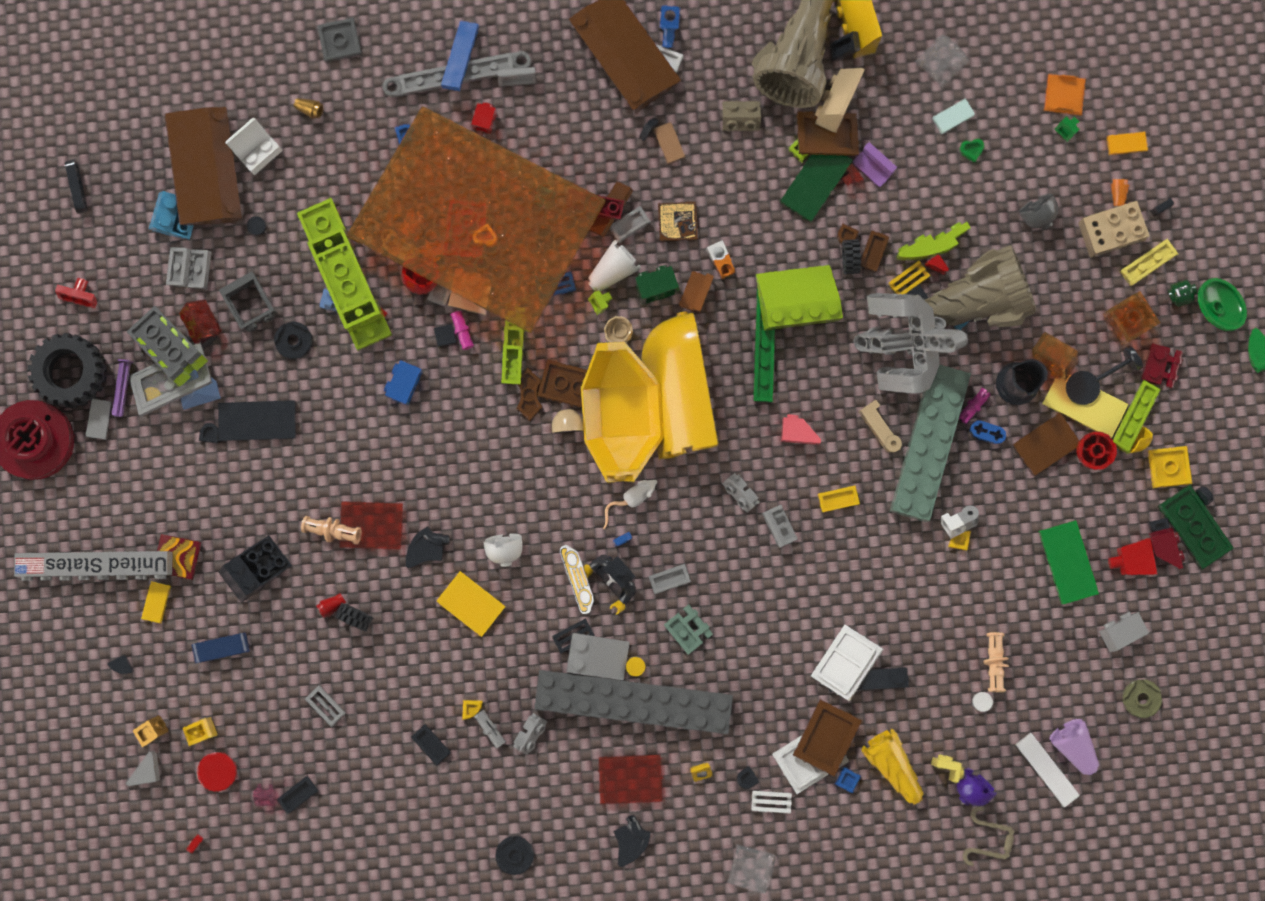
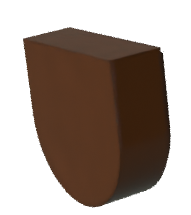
(846, 233)

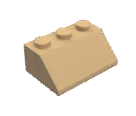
(838, 98)

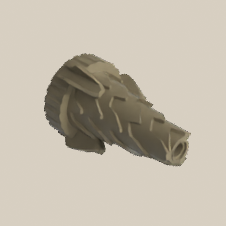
(793, 68)
(990, 288)

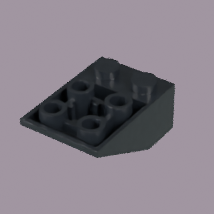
(254, 568)

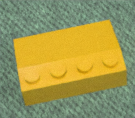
(861, 18)

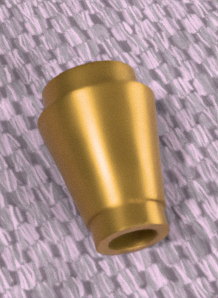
(309, 107)

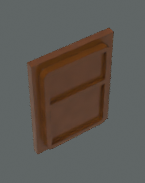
(821, 141)
(827, 737)

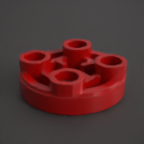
(216, 771)

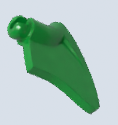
(1256, 350)

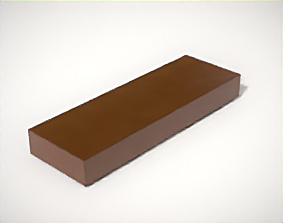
(619, 191)

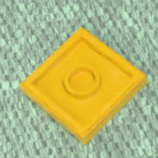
(1169, 467)

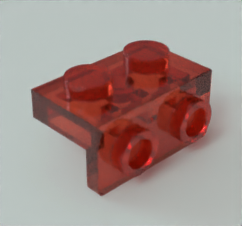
(199, 320)

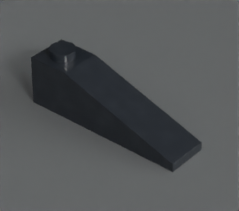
(884, 679)

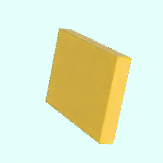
(470, 603)

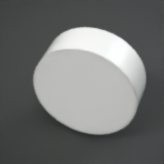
(982, 701)

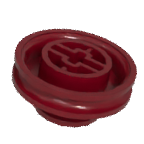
(50, 443)

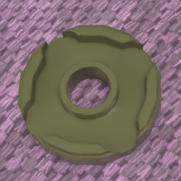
(1130, 698)

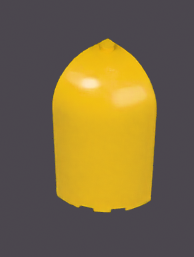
(676, 361)

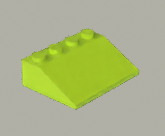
(798, 297)

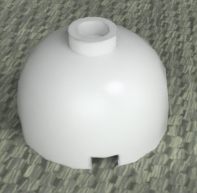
(503, 549)

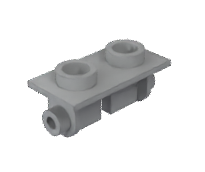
(745, 499)
(526, 742)

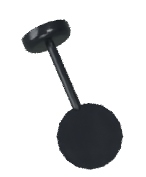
(1085, 387)

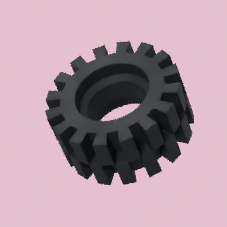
(851, 256)
(354, 617)

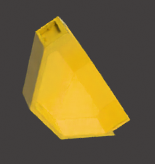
(620, 412)

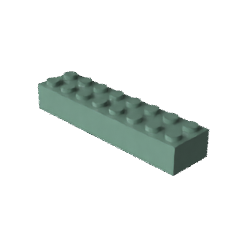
(930, 444)

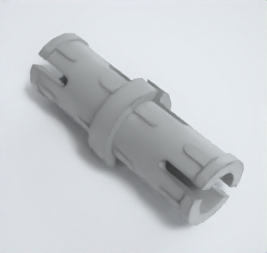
(489, 729)

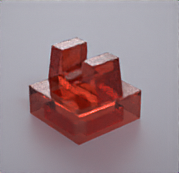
(853, 176)

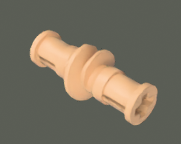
(331, 530)
(995, 662)

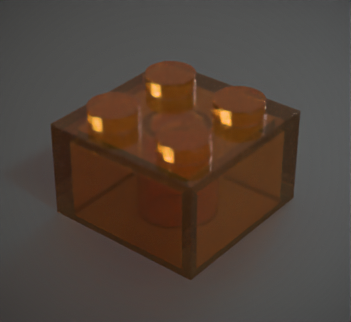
(1131, 318)
(1055, 355)

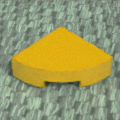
(961, 541)
(471, 708)

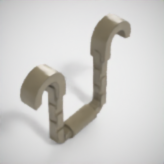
(1008, 843)

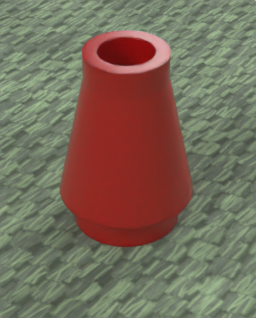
(330, 605)

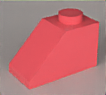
(798, 431)

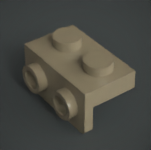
(741, 115)

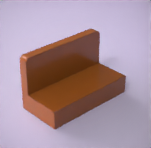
(696, 291)

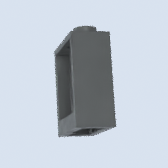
(238, 286)

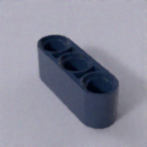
(220, 647)

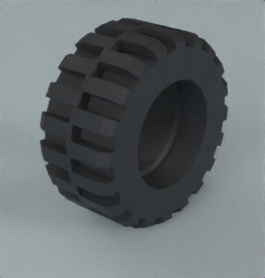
(43, 365)

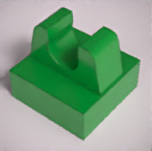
(1067, 128)

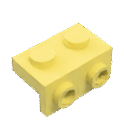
(947, 762)

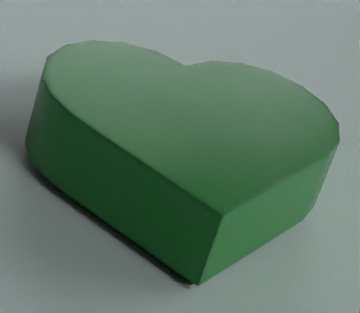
(972, 149)

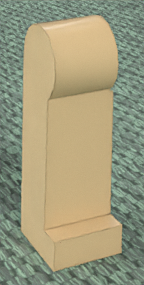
(887, 439)

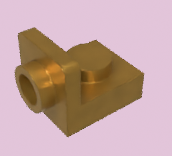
(150, 730)

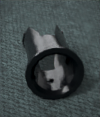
(1010, 391)

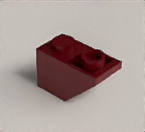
(1165, 546)

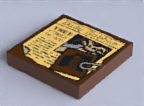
(677, 221)

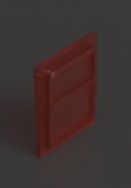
(378, 521)
(630, 779)

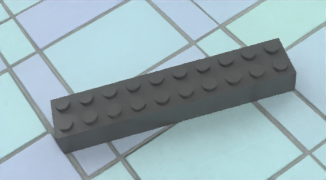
(633, 701)

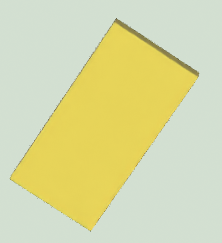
(1100, 415)

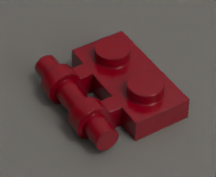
(1156, 363)

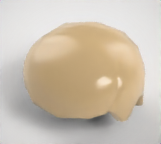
(618, 329)

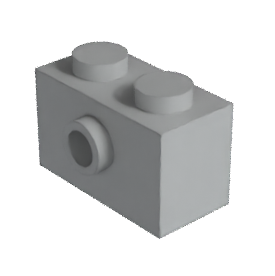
(1123, 632)

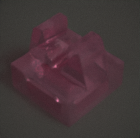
(264, 797)

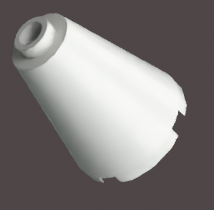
(612, 268)

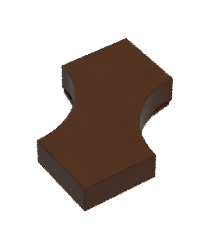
(529, 404)

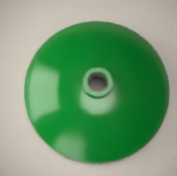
(1222, 304)

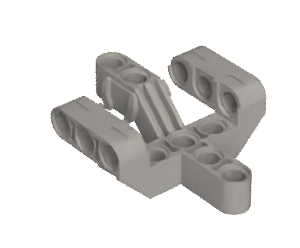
(920, 337)

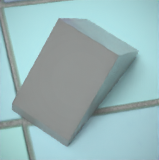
(147, 771)

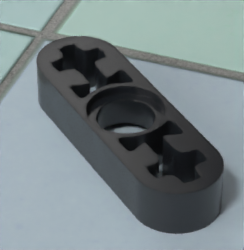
(76, 186)

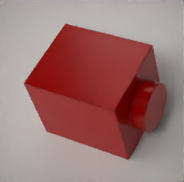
(484, 117)

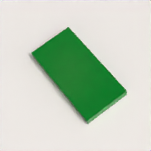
(1068, 562)

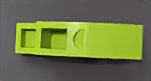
(928, 247)

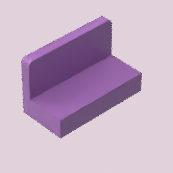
(874, 165)

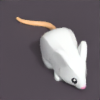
(634, 496)

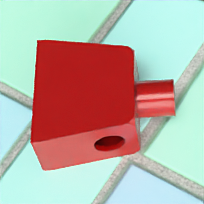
(1135, 559)

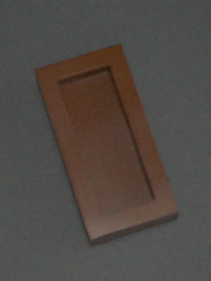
(874, 251)

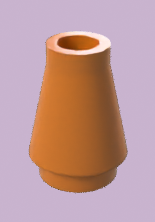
(1119, 191)

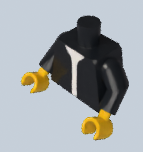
(616, 576)

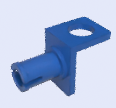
(669, 27)

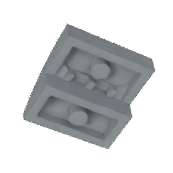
(188, 268)

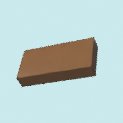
(669, 143)

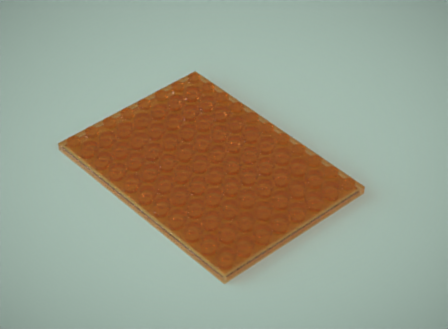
(476, 219)

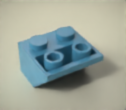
(166, 219)

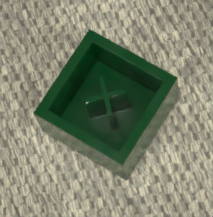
(656, 285)

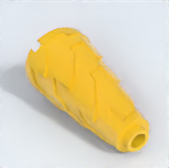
(891, 760)

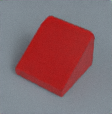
(937, 264)

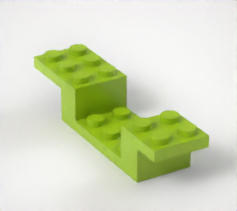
(343, 274)

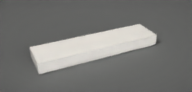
(1047, 770)

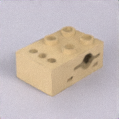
(1113, 229)

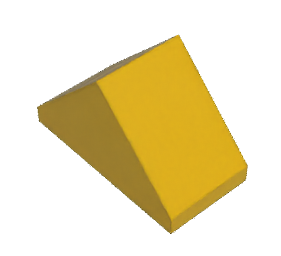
(200, 731)

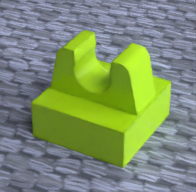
(599, 301)

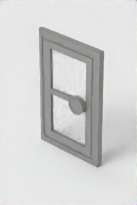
(155, 389)

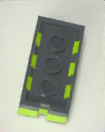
(166, 346)

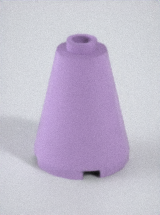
(1076, 746)

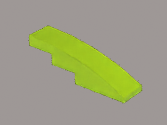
(512, 354)

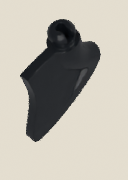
(426, 547)
(631, 841)

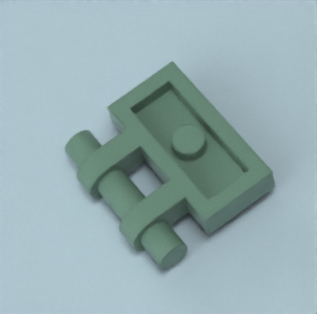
(683, 632)

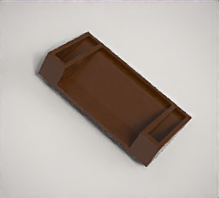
(625, 51)
(203, 166)

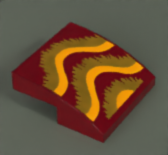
(184, 554)

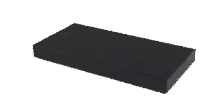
(257, 420)

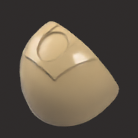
(567, 421)

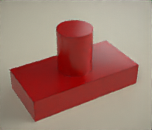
(77, 294)

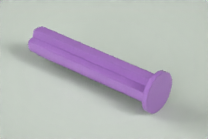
(121, 387)

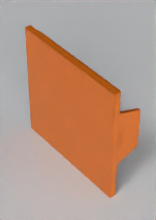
(1064, 94)

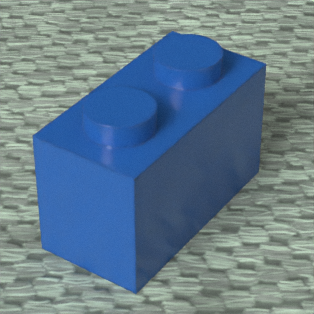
(403, 382)

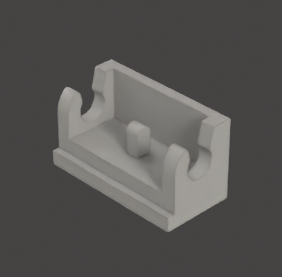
(779, 526)

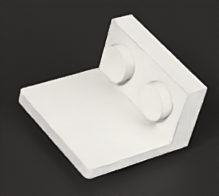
(253, 146)

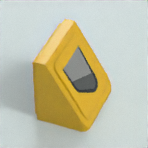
(701, 772)

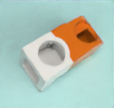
(720, 259)

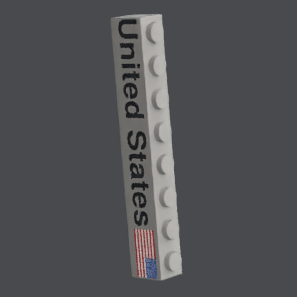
(93, 564)

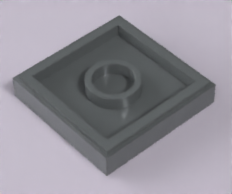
(339, 40)

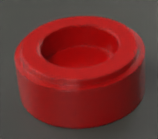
(194, 844)

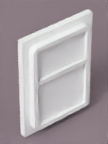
(847, 662)
(798, 773)

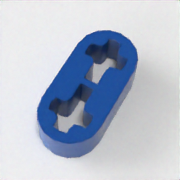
(988, 428)

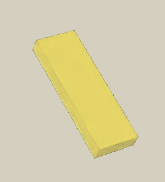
(1148, 262)

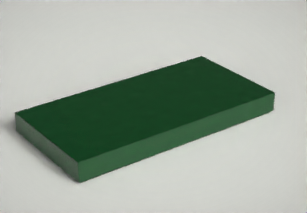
(815, 184)
(1195, 527)

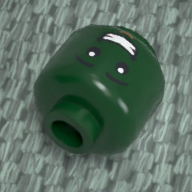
(1182, 293)

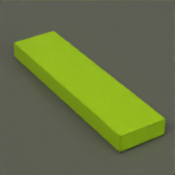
(1135, 416)

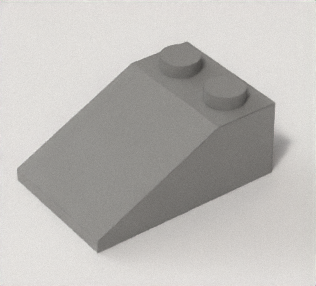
(597, 656)

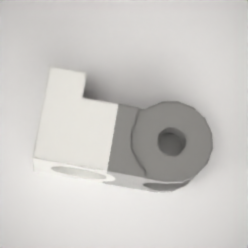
(961, 521)

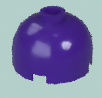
(974, 789)

